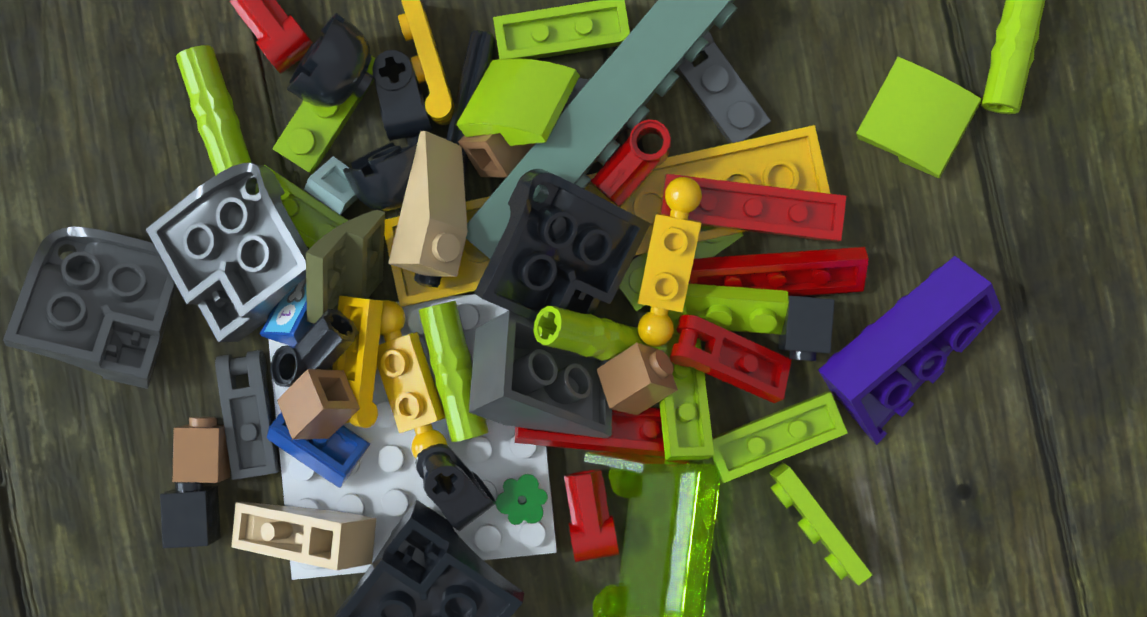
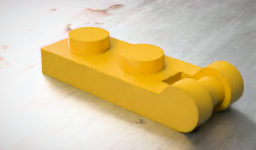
(427, 62)
(361, 357)

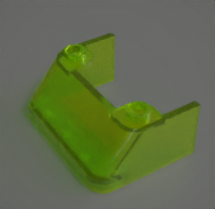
(665, 535)

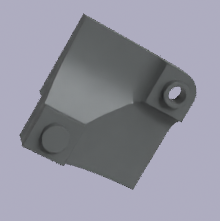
(232, 249)
(96, 306)

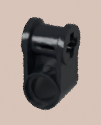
(400, 102)
(452, 485)

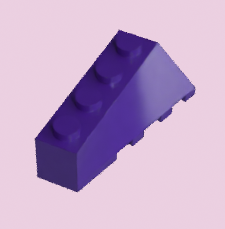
(910, 345)

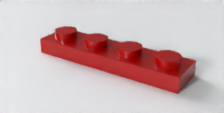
(766, 209)
(795, 272)
(630, 435)

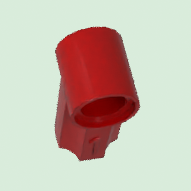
(277, 33)
(631, 166)
(591, 526)

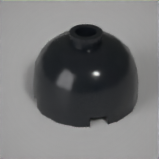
(333, 66)
(383, 175)

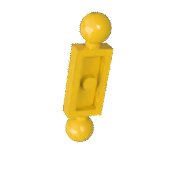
(669, 261)
(408, 380)

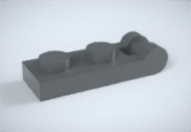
(723, 94)
(247, 415)

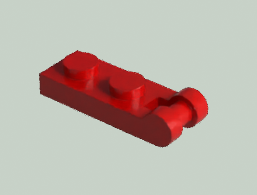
(731, 358)

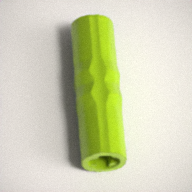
(1012, 55)
(212, 107)
(583, 333)
(452, 369)

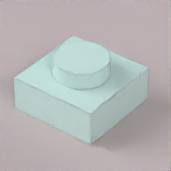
(331, 186)

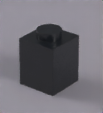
(807, 327)
(190, 515)

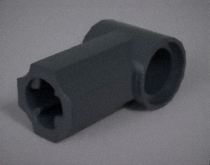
(315, 350)

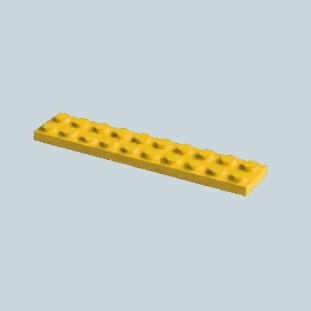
(775, 160)

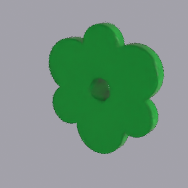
(532, 509)

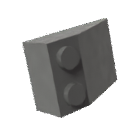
(535, 384)

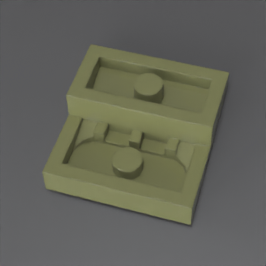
(345, 263)

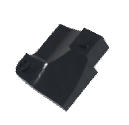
(560, 249)
(430, 574)

